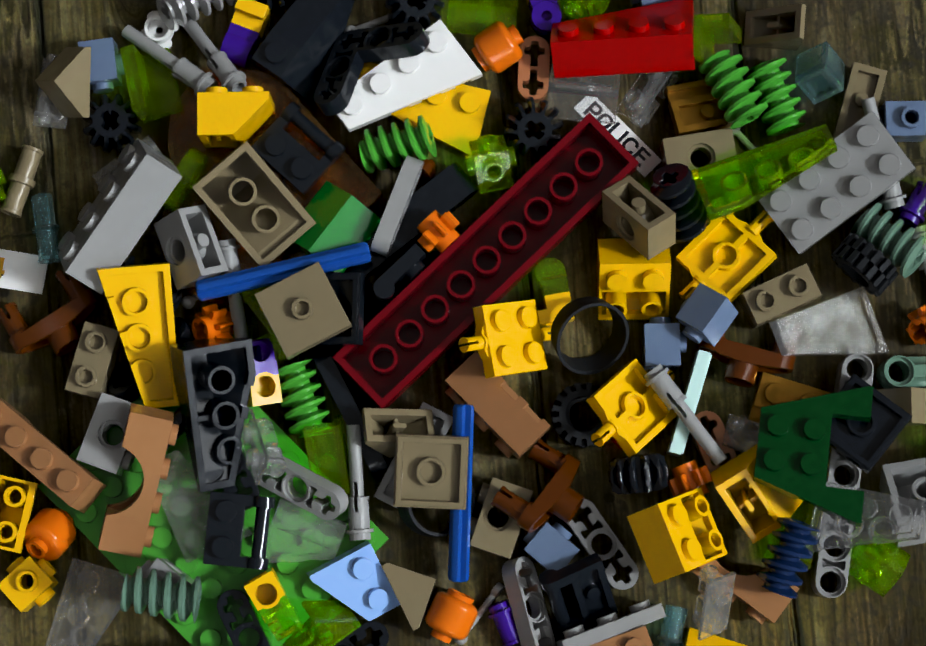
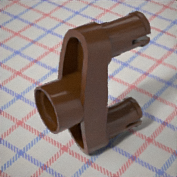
(57, 328)
(746, 361)
(556, 497)

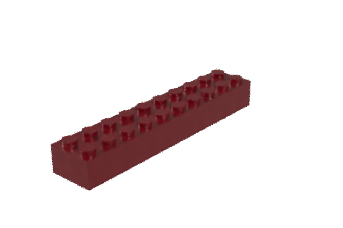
(486, 261)

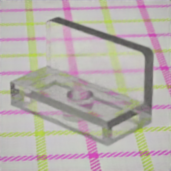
(584, 95)

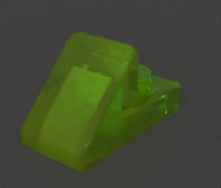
(327, 626)

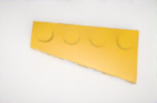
(453, 116)
(145, 322)

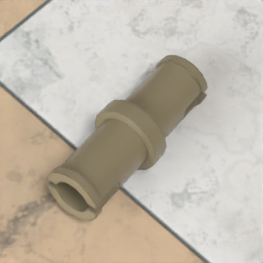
(21, 181)

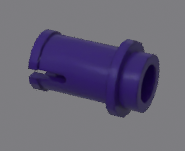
(915, 207)
(504, 622)

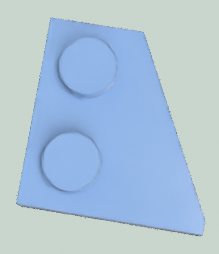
(357, 581)

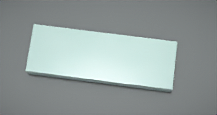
(692, 392)

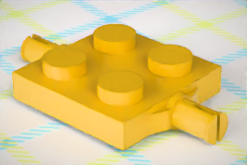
(727, 256)
(508, 338)
(629, 409)

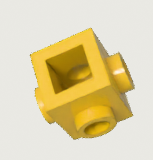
(16, 584)

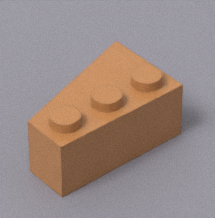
(496, 408)

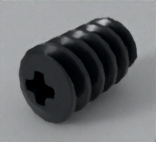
(678, 191)

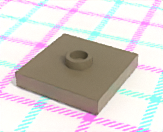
(303, 310)
(431, 471)

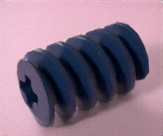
(787, 557)

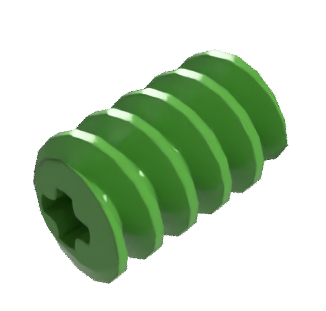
(732, 89)
(776, 94)
(396, 145)
(301, 397)

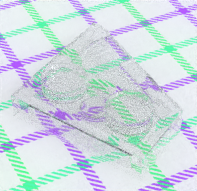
(302, 536)

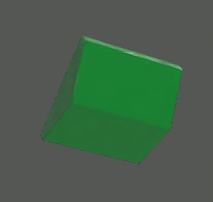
(339, 221)

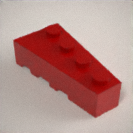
(626, 41)

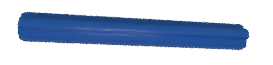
(275, 272)
(461, 519)

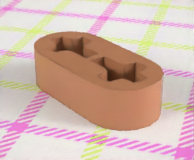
(541, 69)
(718, 435)

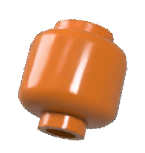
(498, 47)
(49, 534)
(451, 615)

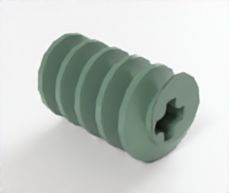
(889, 239)
(161, 594)

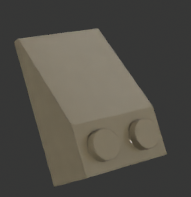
(253, 204)

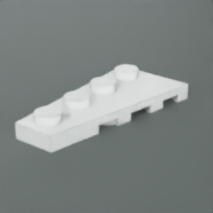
(409, 80)

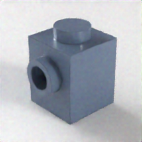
(105, 65)
(904, 120)
(706, 315)
(662, 343)
(550, 546)

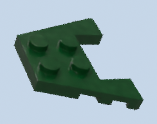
(796, 449)

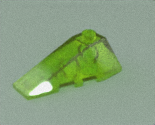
(750, 176)

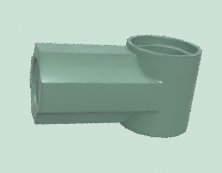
(912, 368)

